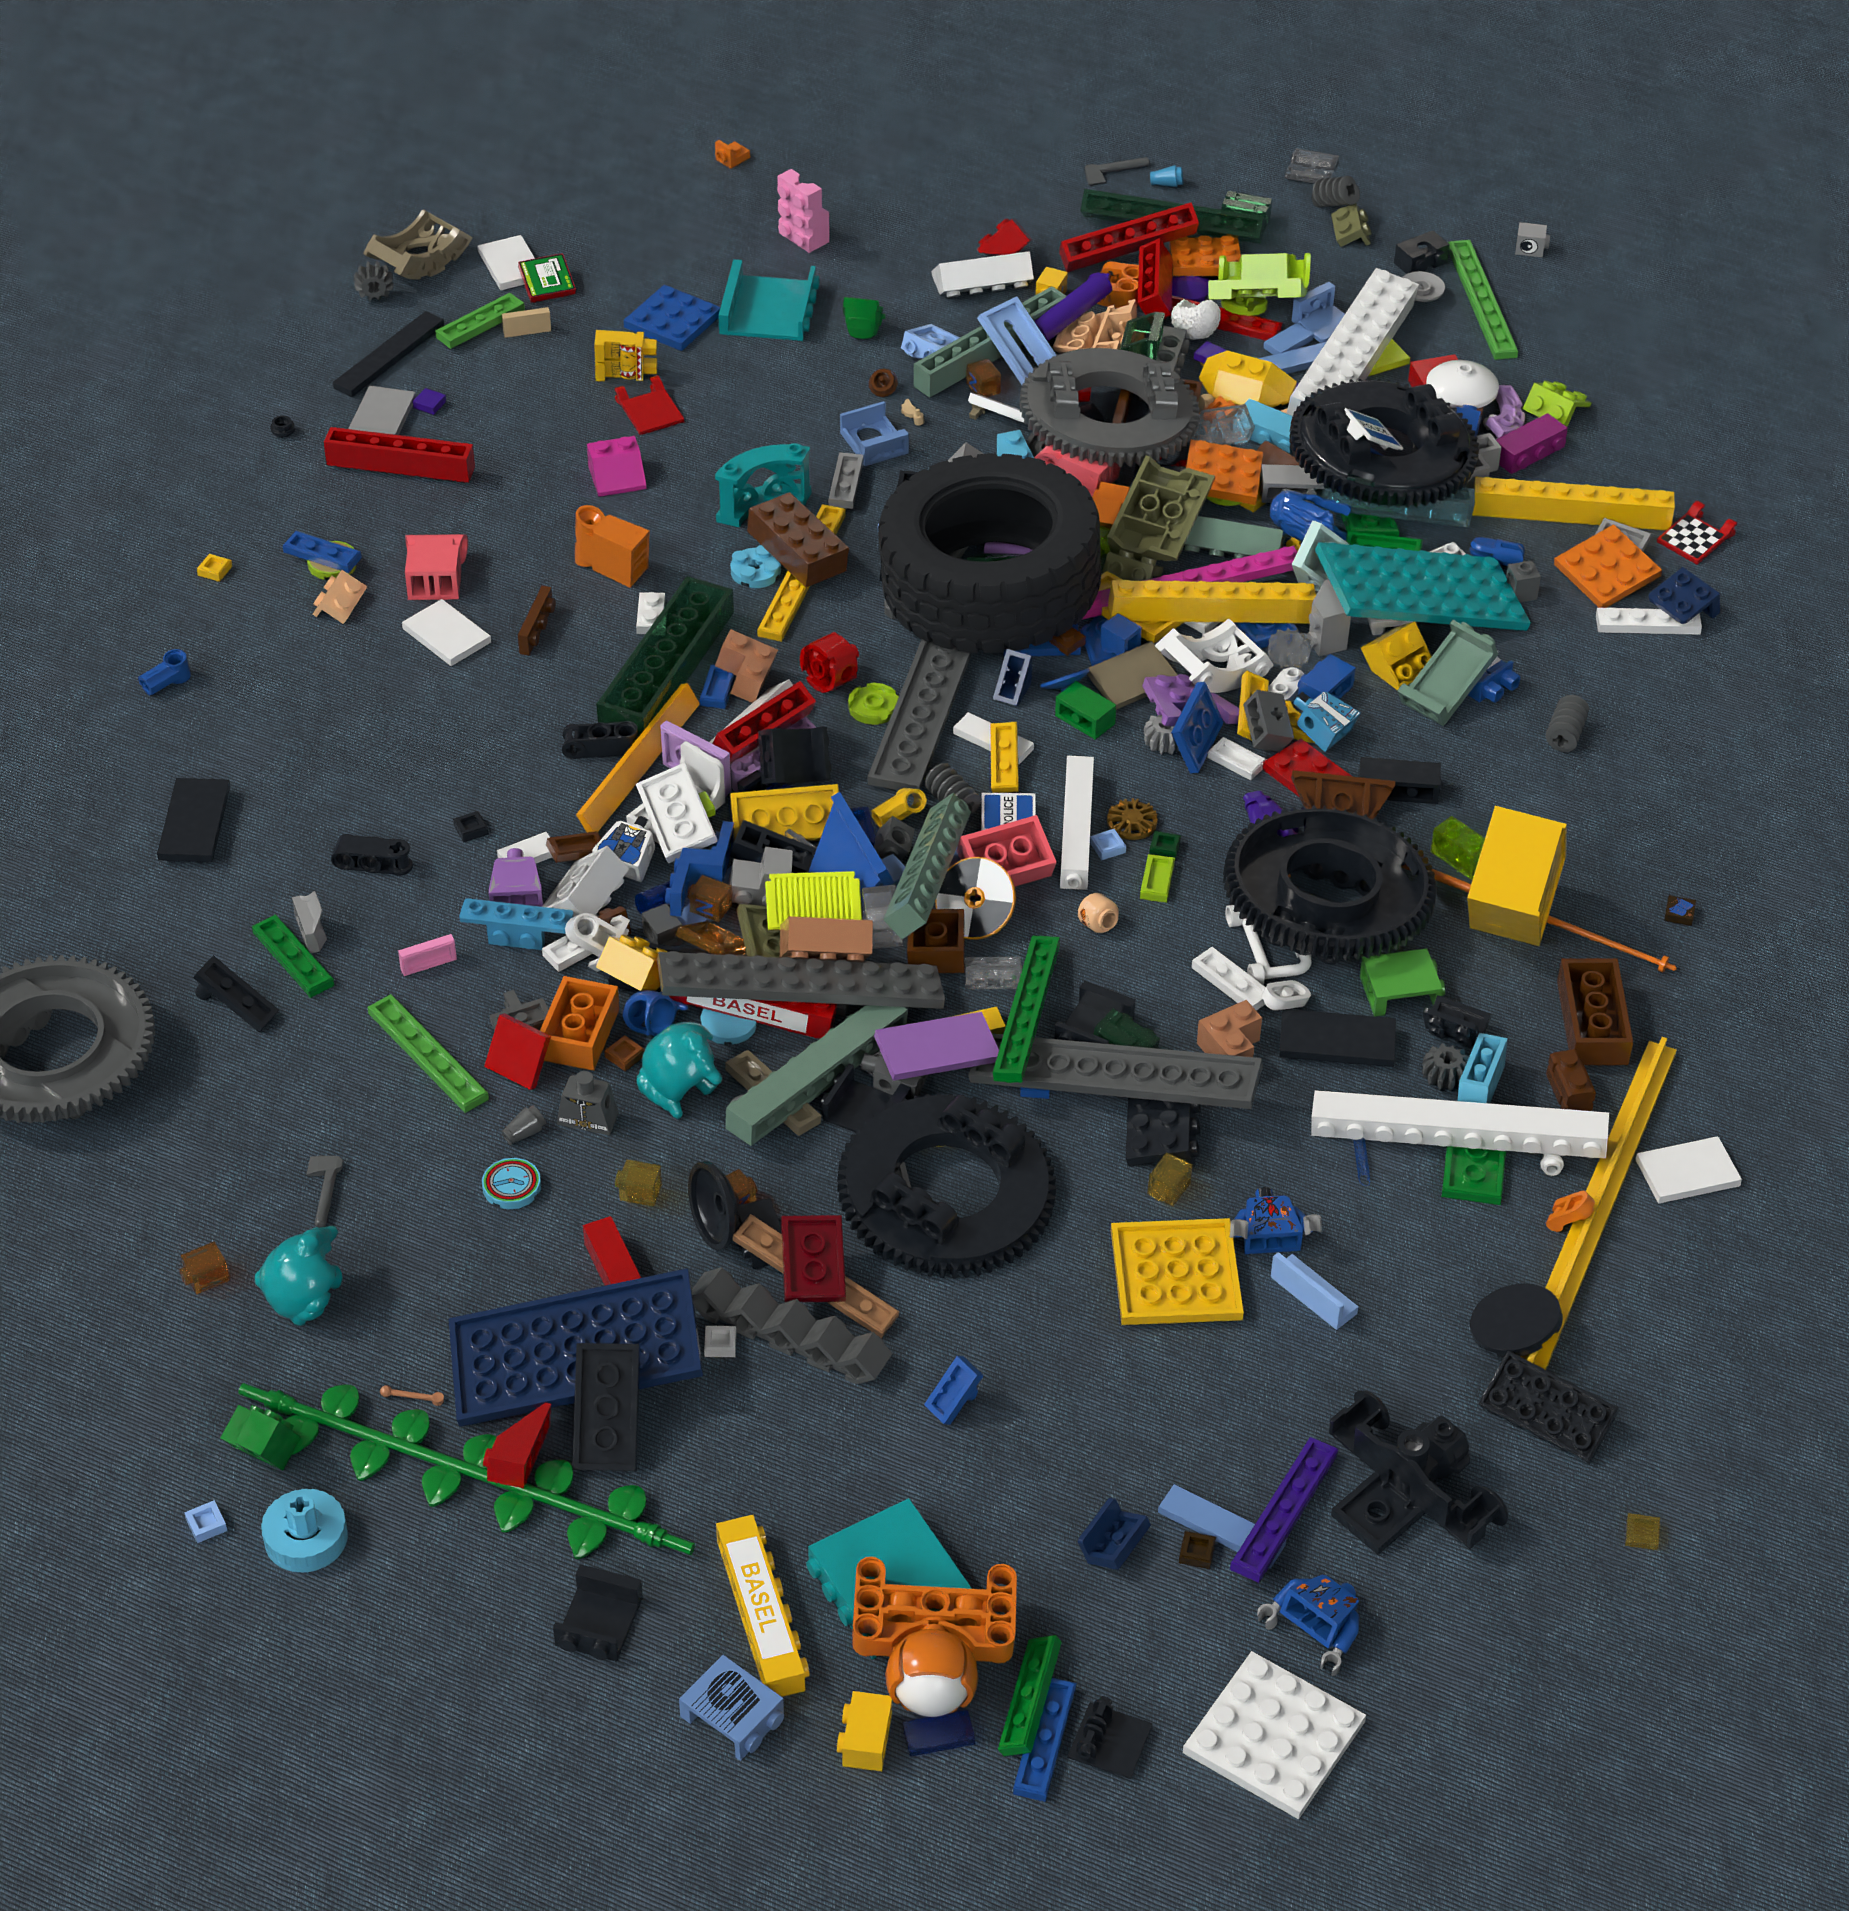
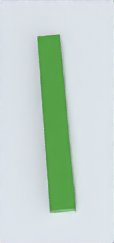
(1482, 300)

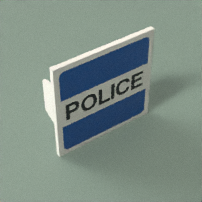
(1372, 429)
(1006, 808)

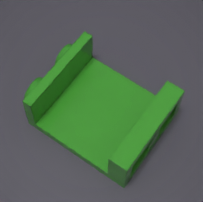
(1398, 977)

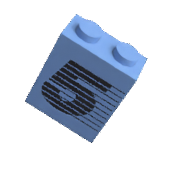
(733, 1705)

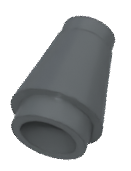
(524, 1125)

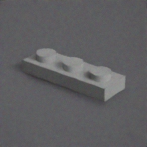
(846, 480)

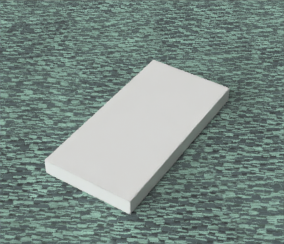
(676, 812)

